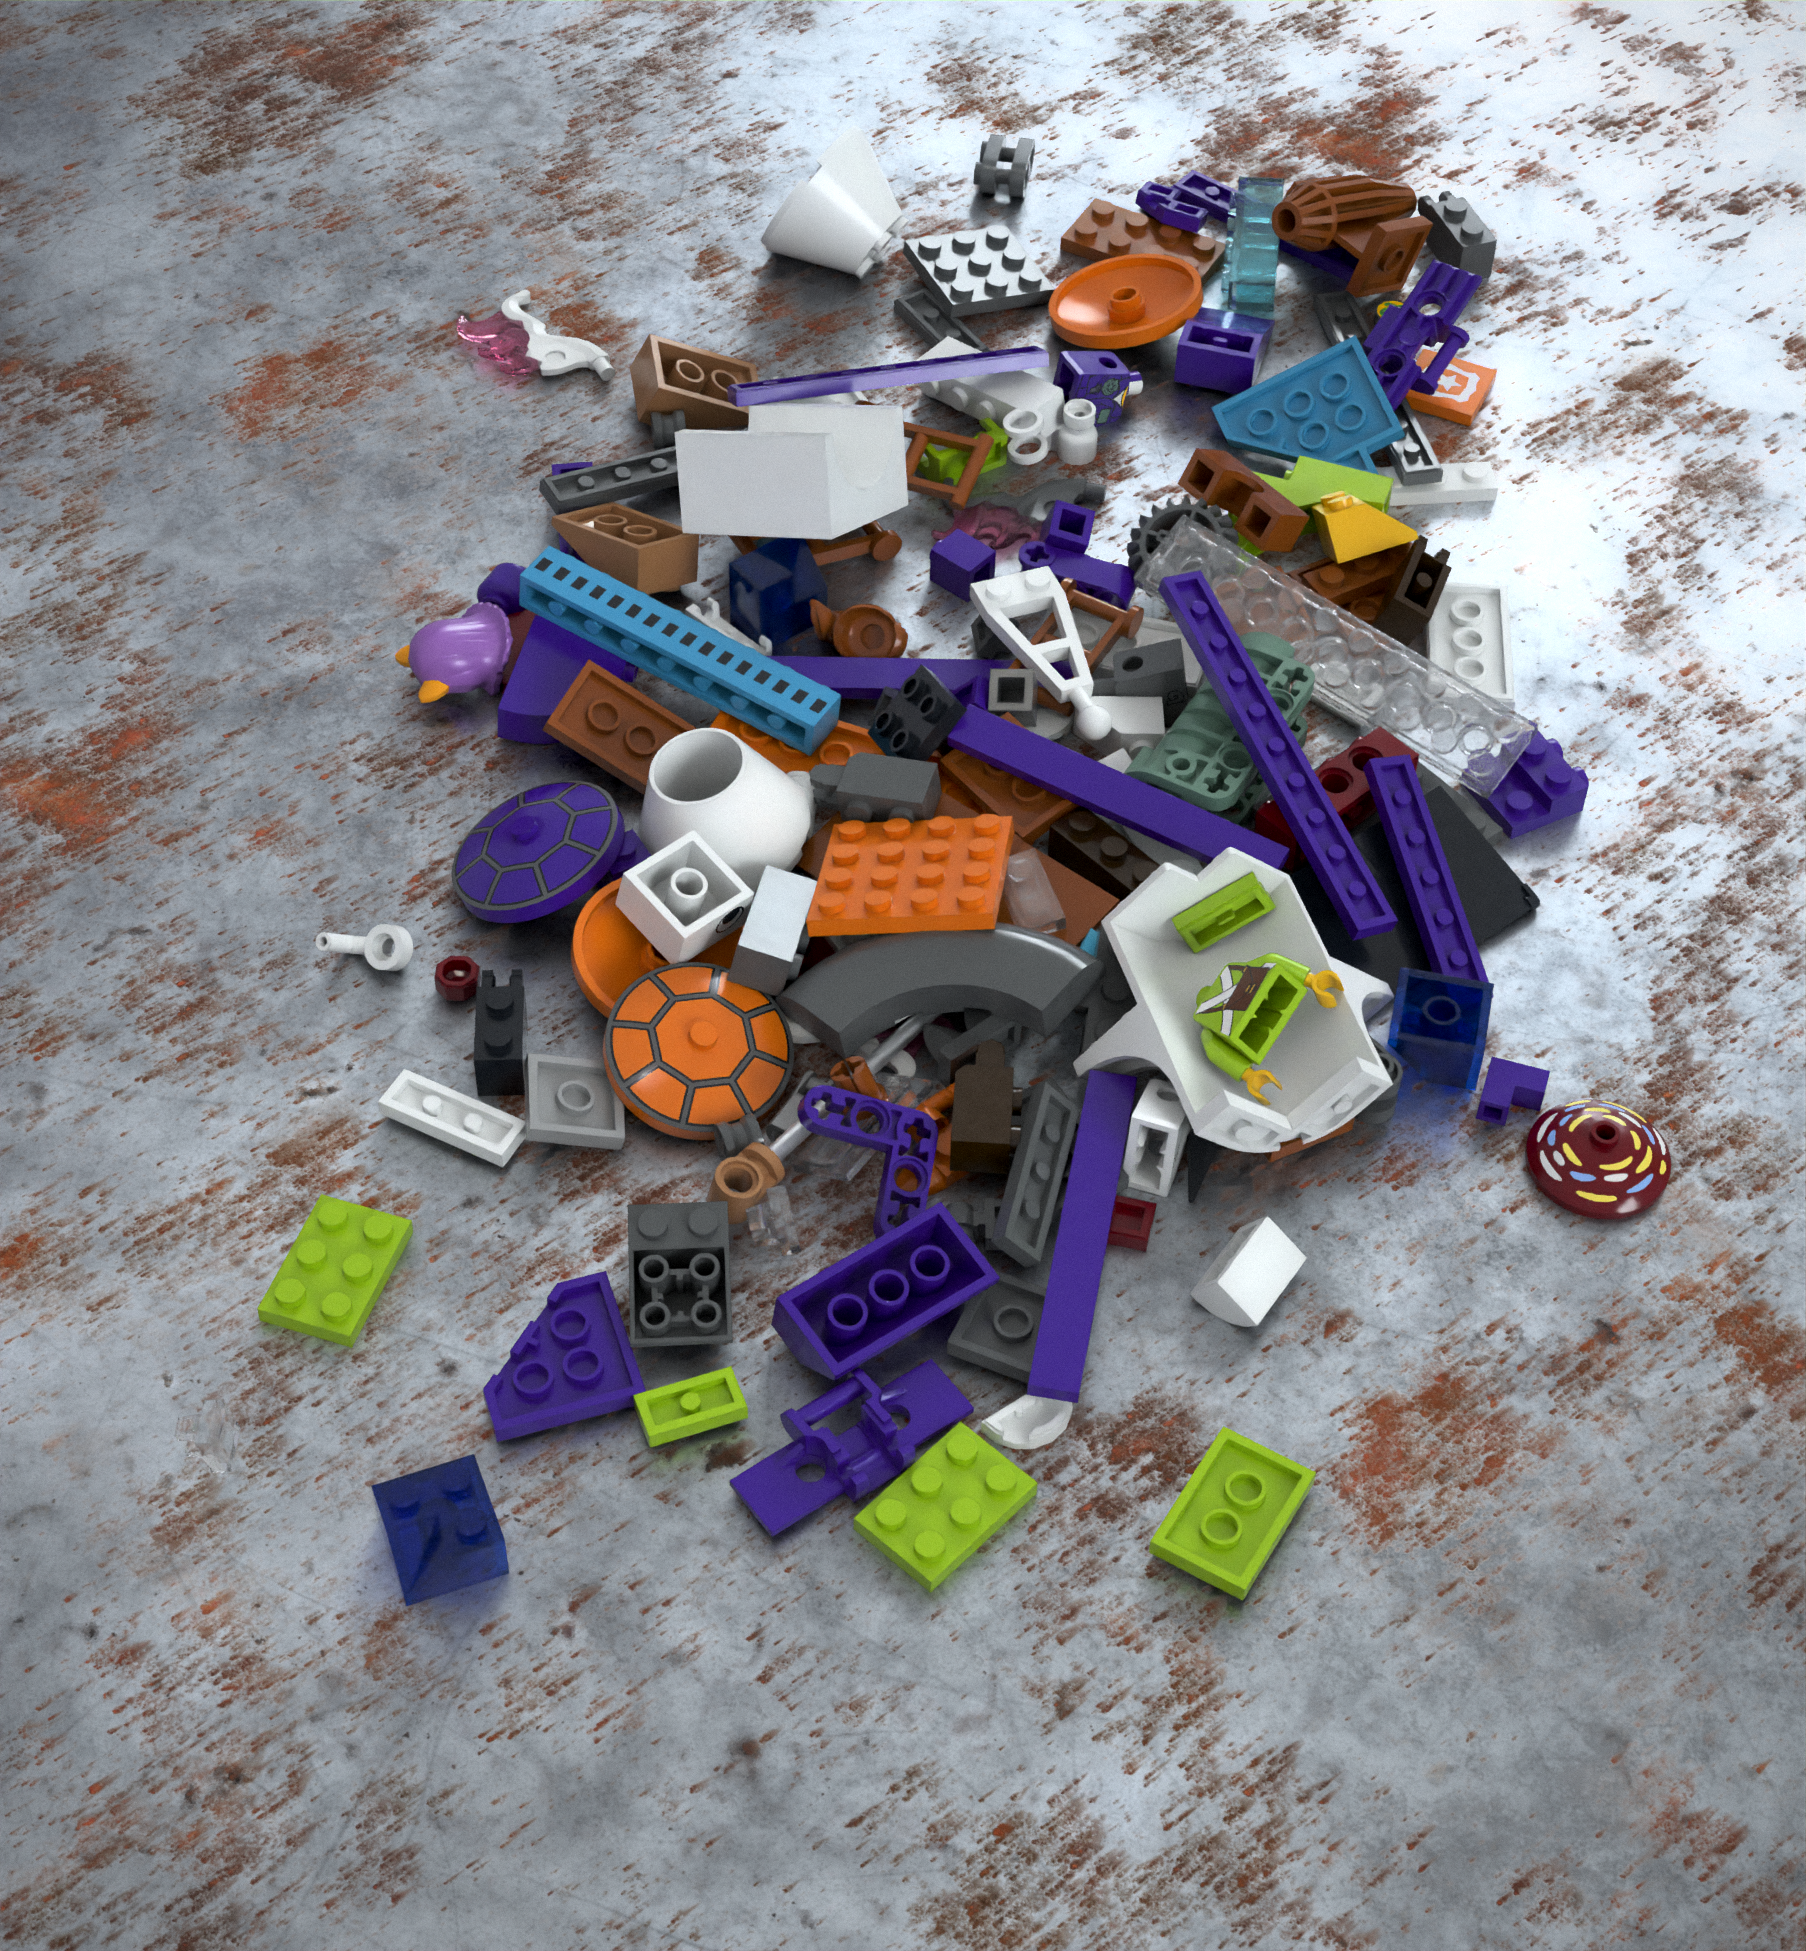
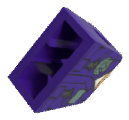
(1097, 378)

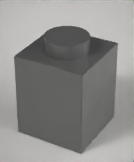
(1014, 693)

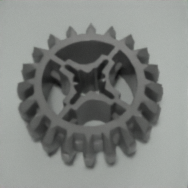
(1155, 528)

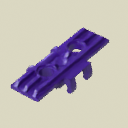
(1405, 329)
(860, 1456)

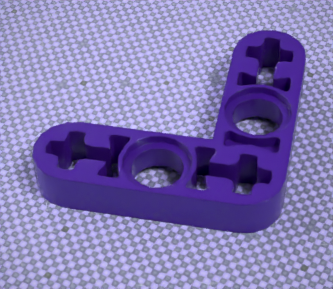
(889, 1139)

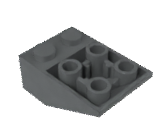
(679, 1274)

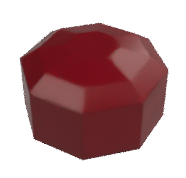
(457, 978)

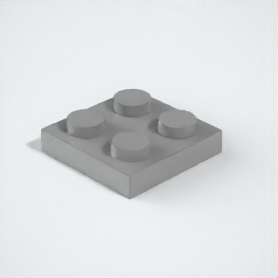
(571, 1103)

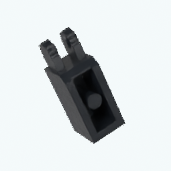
(500, 1036)

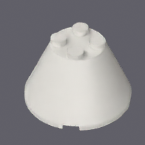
(842, 212)

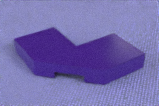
(1165, 206)

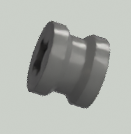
(664, 427)
(735, 1137)

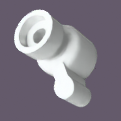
(1077, 437)

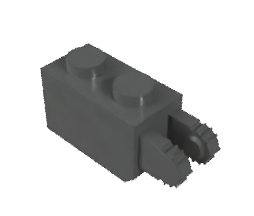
(1458, 234)
(878, 788)

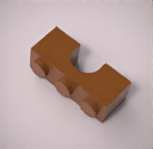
(1262, 512)

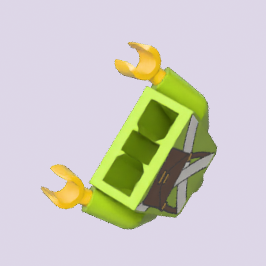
(1250, 1009)

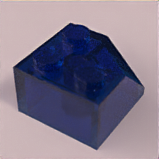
(774, 589)
(1441, 1026)
(440, 1529)

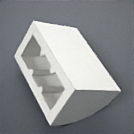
(1249, 1274)

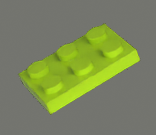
(335, 1270)
(945, 1506)
(1232, 1513)

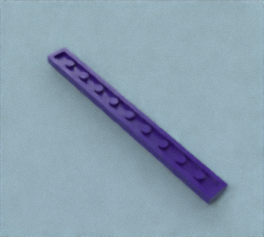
(1278, 756)

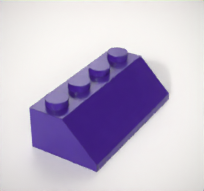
(881, 1293)

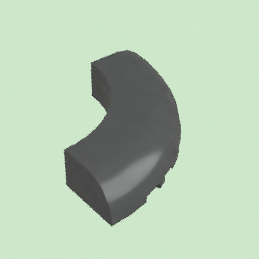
(896, 975)

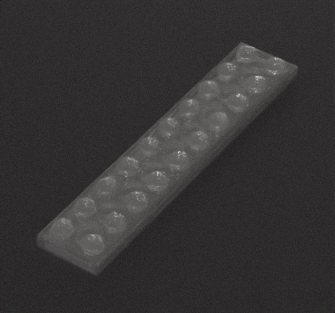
(1352, 661)

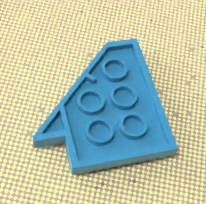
(1317, 410)

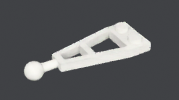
(1034, 592)

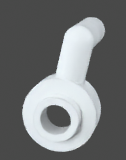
(375, 947)

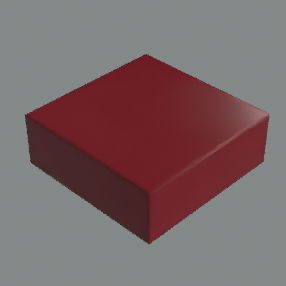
(1131, 1223)

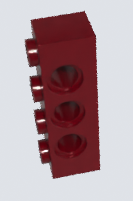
(1345, 786)

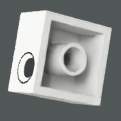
(684, 898)

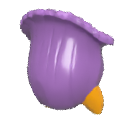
(460, 653)

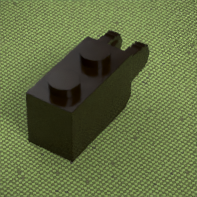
(1413, 593)
(983, 1113)

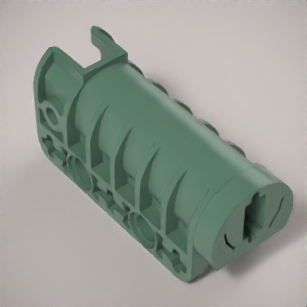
(1202, 752)

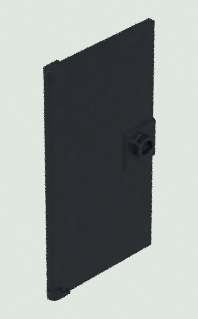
(1484, 881)

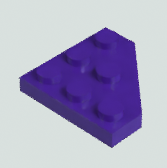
(566, 1363)

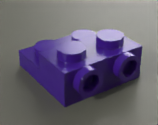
(1536, 790)

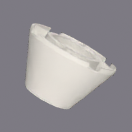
(730, 798)

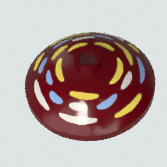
(1598, 1159)

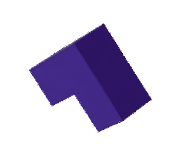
(1510, 1084)

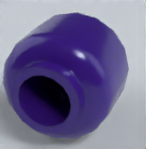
(502, 587)

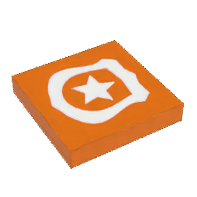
(1459, 390)

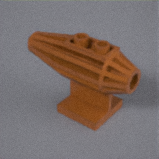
(1363, 217)

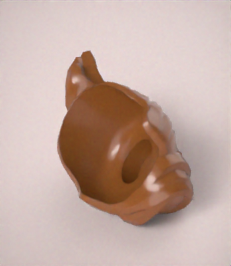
(859, 630)

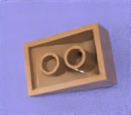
(688, 378)
(632, 546)

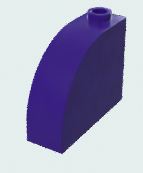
(544, 674)

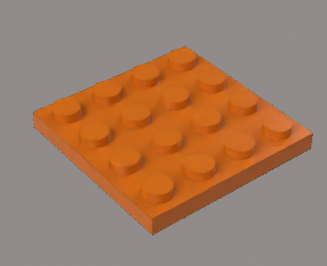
(912, 876)

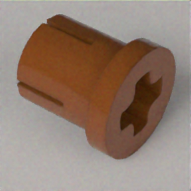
(860, 1082)

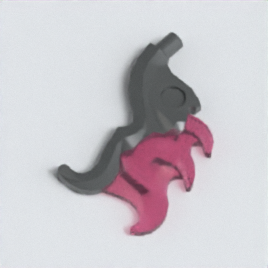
(1013, 518)

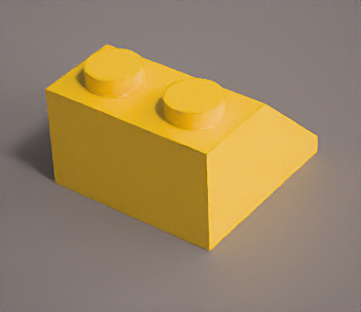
(1356, 529)

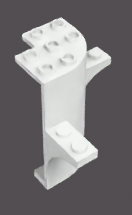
(1320, 1055)

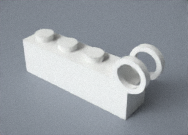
(1014, 400)

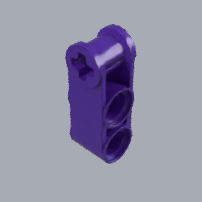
(1093, 576)

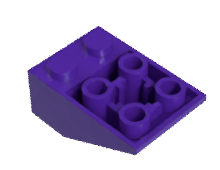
(1222, 350)

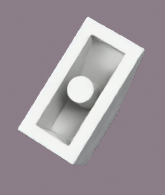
(1134, 724)

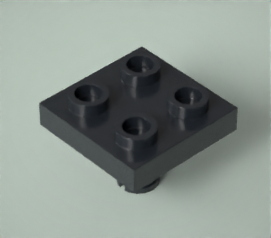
(918, 718)

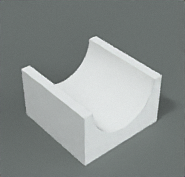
(794, 471)

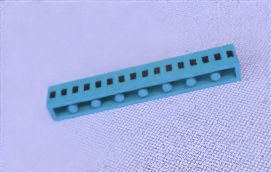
(680, 650)

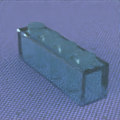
(1254, 246)

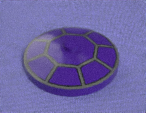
(538, 851)

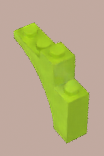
(1318, 478)

